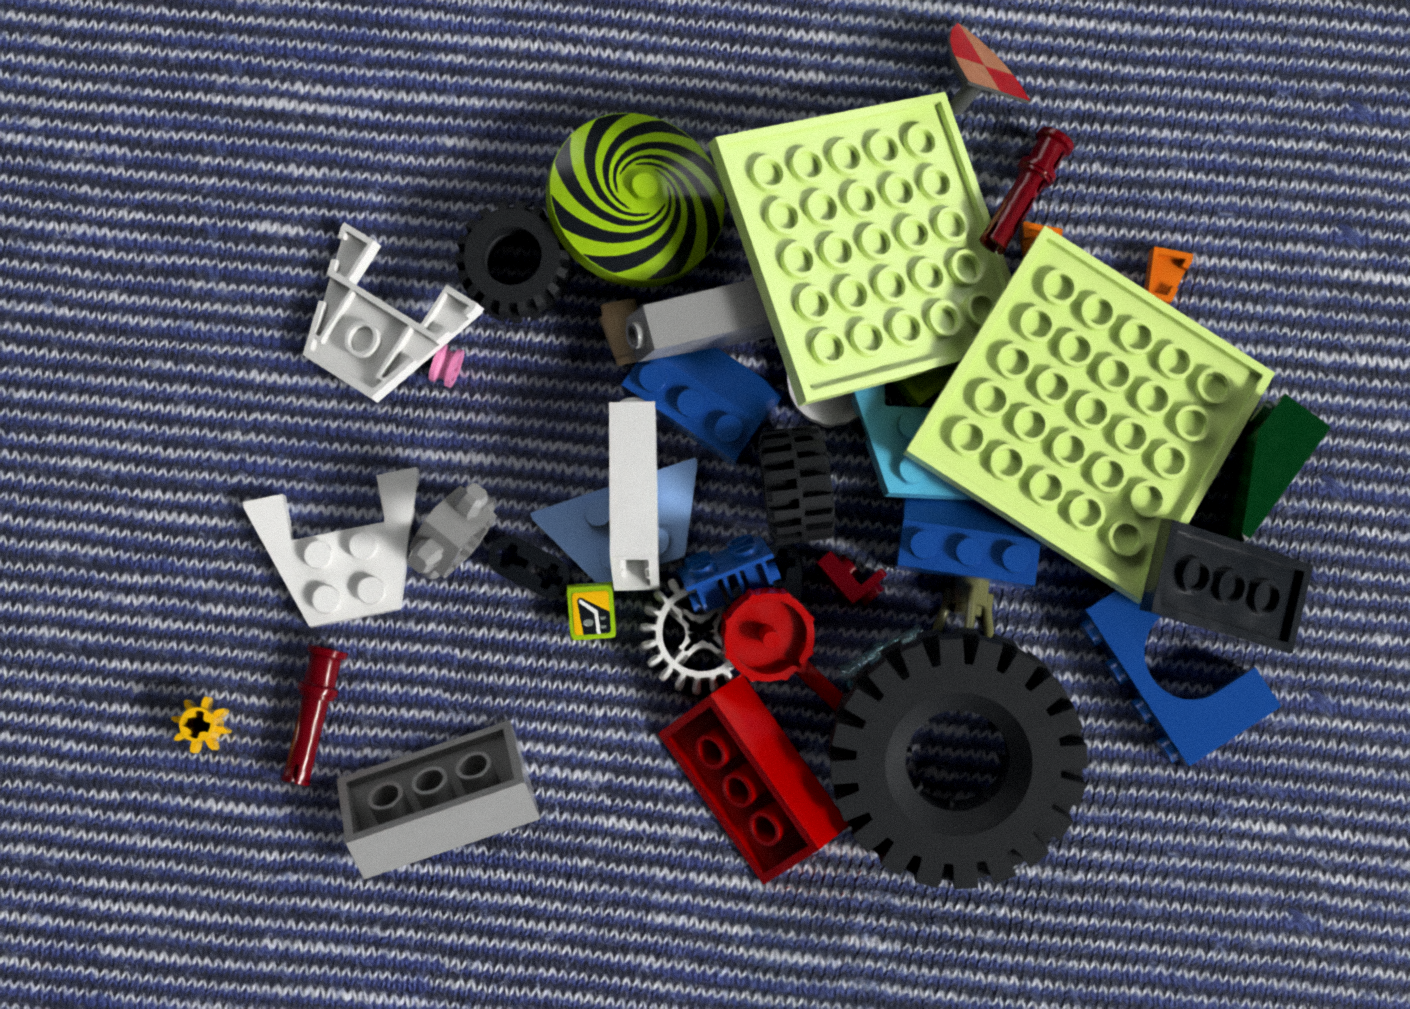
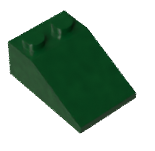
(1266, 461)

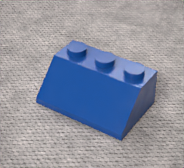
(707, 399)
(964, 541)

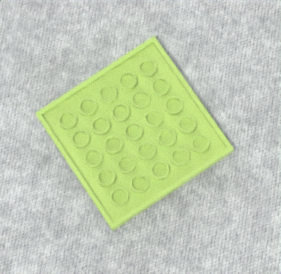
(863, 242)
(1089, 412)

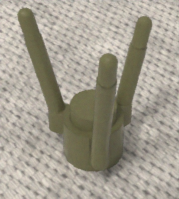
(970, 599)

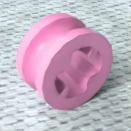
(446, 365)

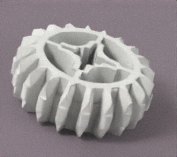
(675, 663)

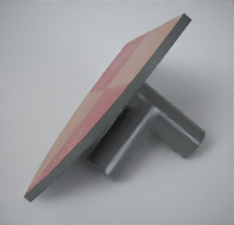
(978, 70)

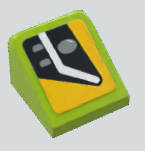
(591, 611)

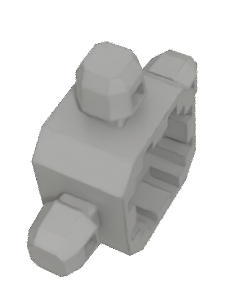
(452, 531)

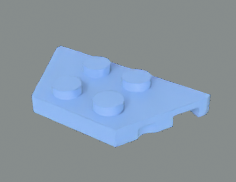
(583, 528)

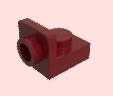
(841, 576)

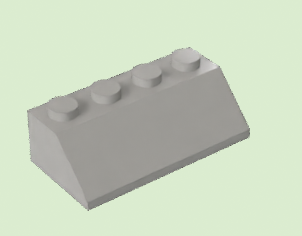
(436, 800)

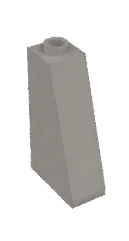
(698, 322)

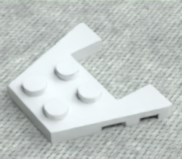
(367, 338)
(346, 570)

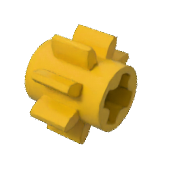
(209, 715)

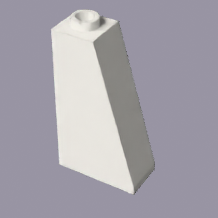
(633, 495)

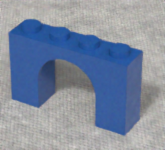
(1185, 726)

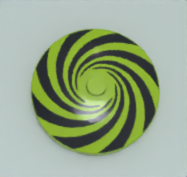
(634, 200)

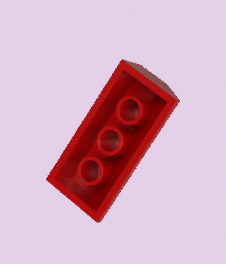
(753, 779)

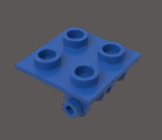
(742, 553)

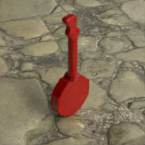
(771, 638)

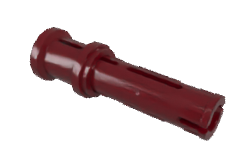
(1034, 174)
(317, 691)

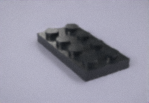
(1226, 586)

